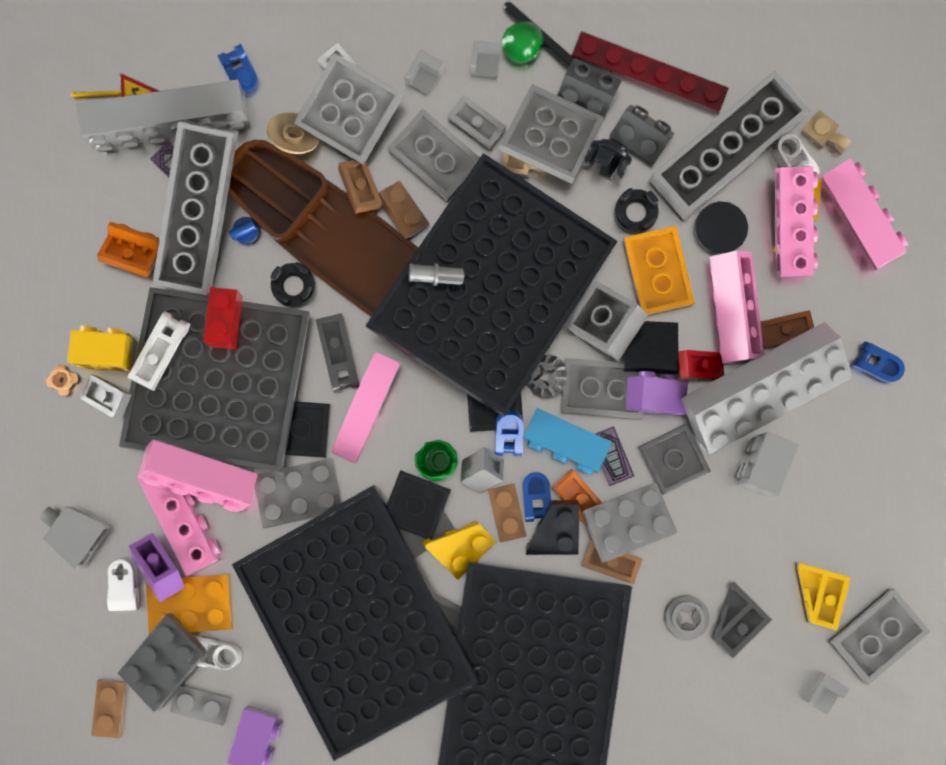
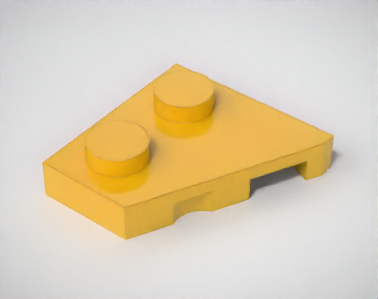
(460, 546)
(823, 595)

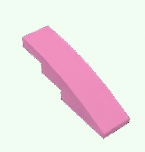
(365, 407)

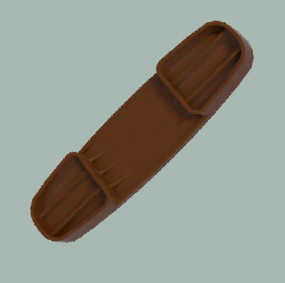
(317, 224)

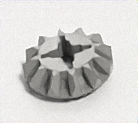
(556, 381)
(700, 617)

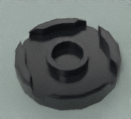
(721, 227)

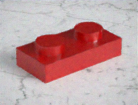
(700, 365)

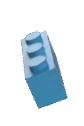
(567, 441)

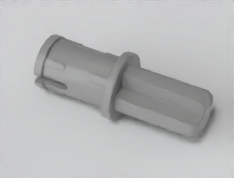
(435, 274)

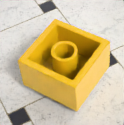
(102, 350)

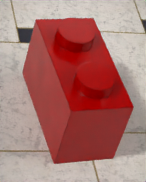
(223, 318)

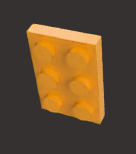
(659, 270)
(199, 606)

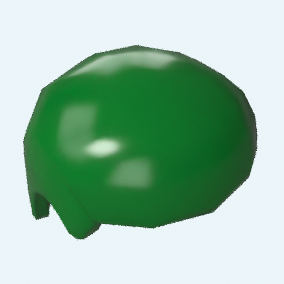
(522, 41)
(436, 460)

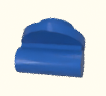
(244, 230)

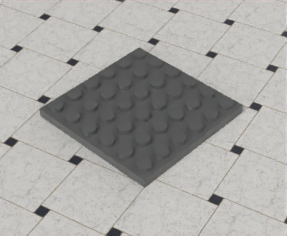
(221, 399)

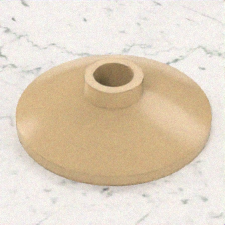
(288, 136)

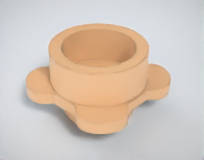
(54, 379)

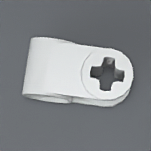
(799, 154)
(123, 590)
(214, 656)

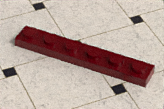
(650, 72)

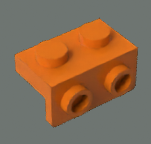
(129, 249)

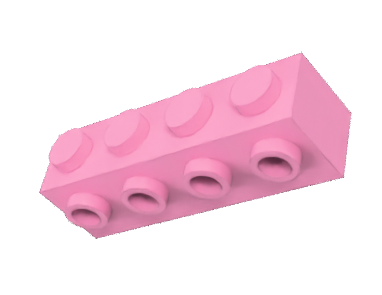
(864, 214)
(794, 221)
(736, 307)
(197, 475)
(182, 527)

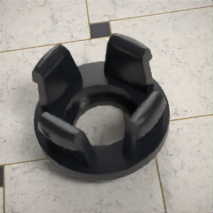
(610, 155)
(647, 200)
(282, 273)

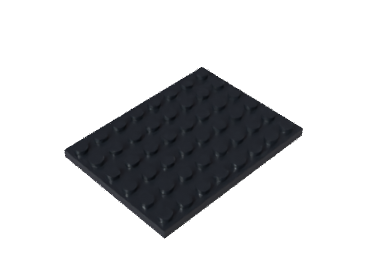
(522, 279)
(355, 623)
(544, 667)

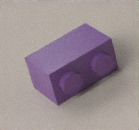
(655, 394)
(156, 567)
(254, 737)

